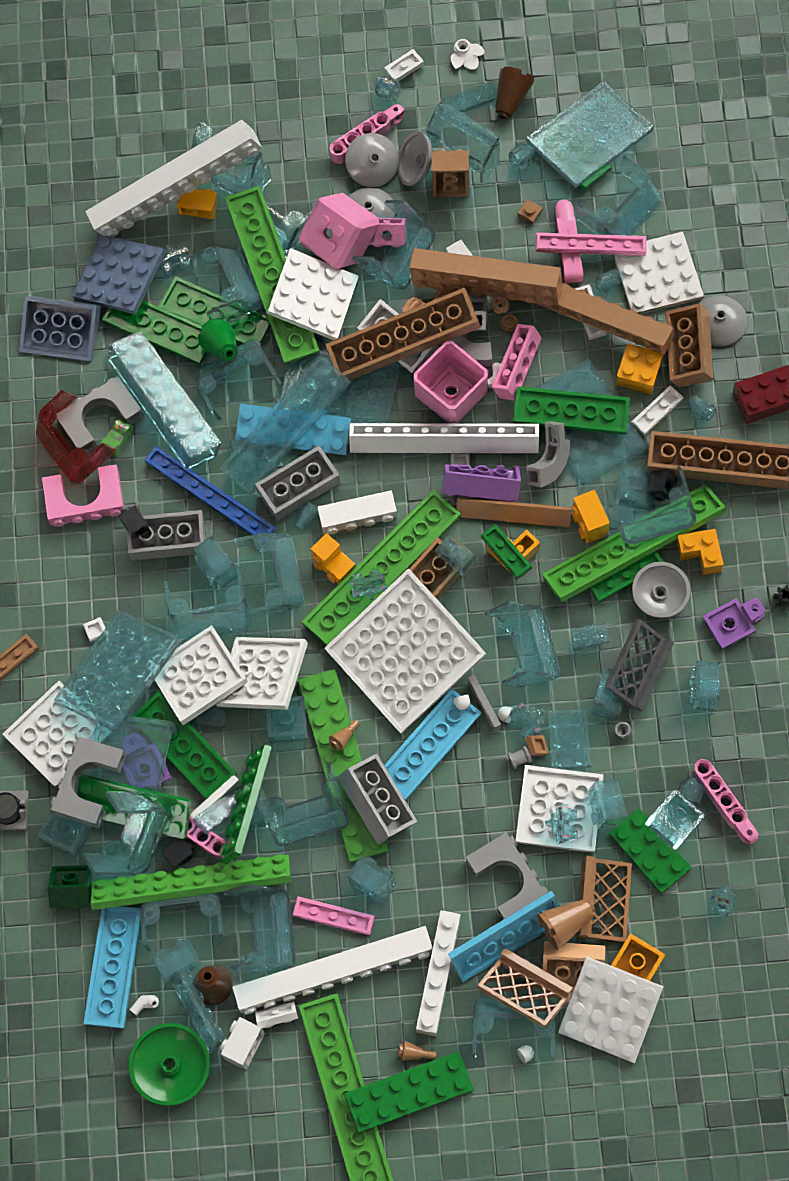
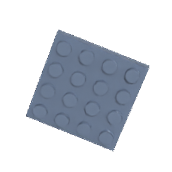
(119, 274)

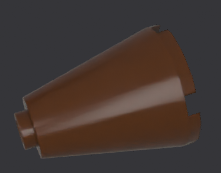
(511, 91)
(214, 984)

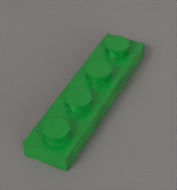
(621, 579)

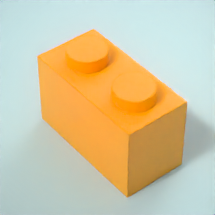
(198, 203)

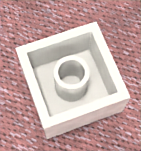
(242, 1043)

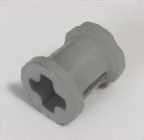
(519, 757)

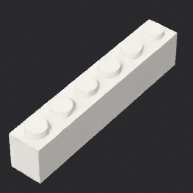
(438, 973)

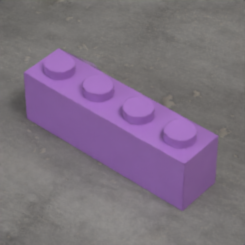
(482, 482)

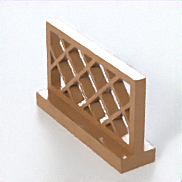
(587, 892)
(536, 977)

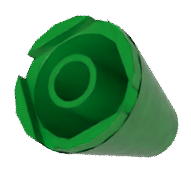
(218, 339)

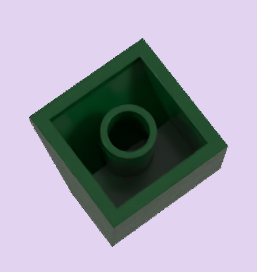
(70, 886)

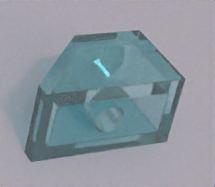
(456, 555)

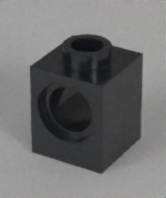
(661, 484)
(133, 522)
(179, 853)

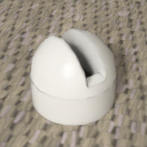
(462, 702)
(504, 713)
(525, 1053)

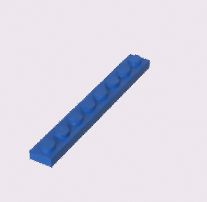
(208, 493)

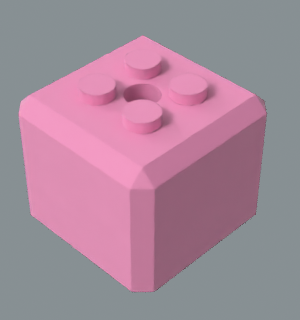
(351, 229)
(451, 369)

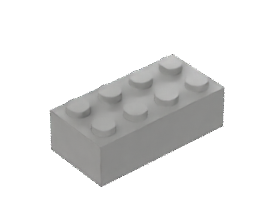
(297, 483)
(168, 536)
(377, 799)

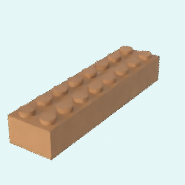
(486, 276)
(404, 335)
(720, 459)

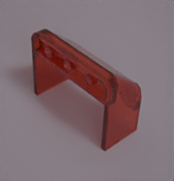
(77, 463)

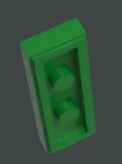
(506, 551)

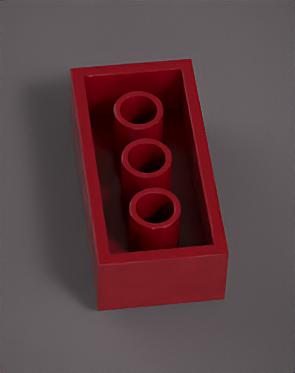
(763, 394)

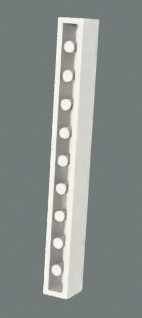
(443, 438)
(333, 969)

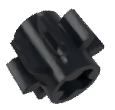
(780, 601)

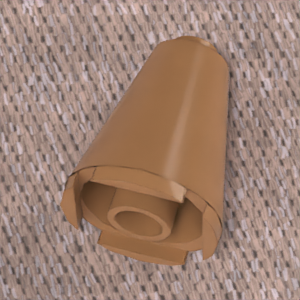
(565, 921)

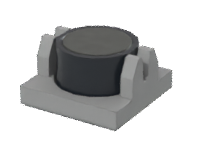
(12, 809)

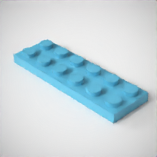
(328, 432)
(430, 743)
(509, 934)
(113, 967)

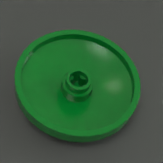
(169, 1064)

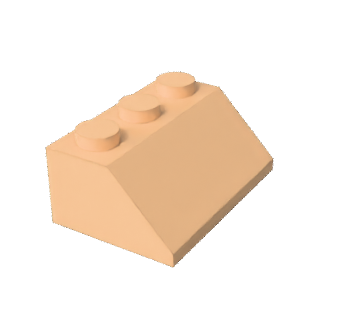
(569, 959)

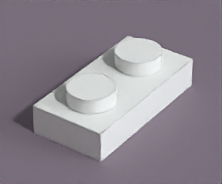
(404, 65)
(275, 1015)

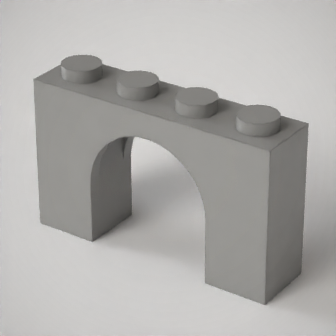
(112, 394)
(85, 755)
(504, 852)

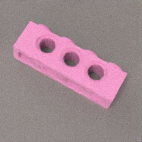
(395, 226)
(516, 361)

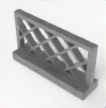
(648, 671)

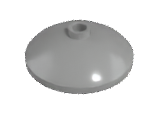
(414, 158)
(363, 168)
(376, 199)
(731, 327)
(663, 578)

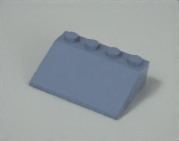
(59, 328)

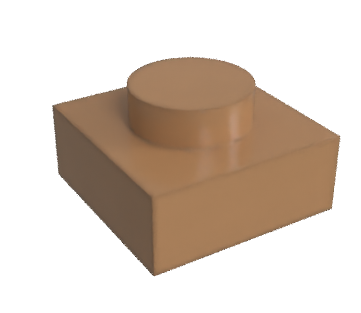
(530, 211)
(537, 745)

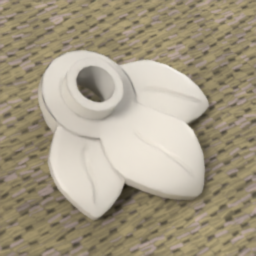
(466, 57)

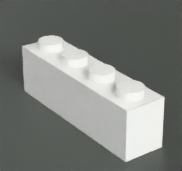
(357, 512)

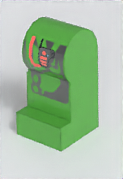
(118, 436)

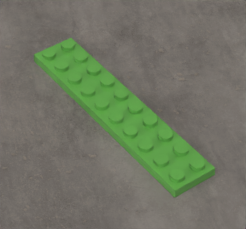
(266, 264)
(614, 554)
(392, 557)
(327, 716)
(190, 881)
(340, 1074)

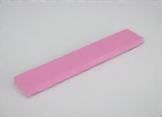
(591, 244)

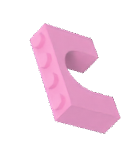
(107, 503)

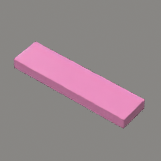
(333, 916)

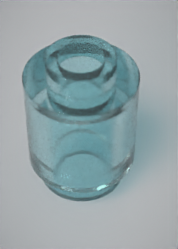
(609, 280)

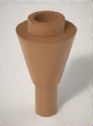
(340, 739)
(412, 1052)

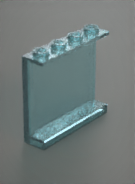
(146, 750)

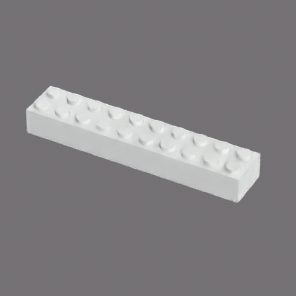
(174, 179)

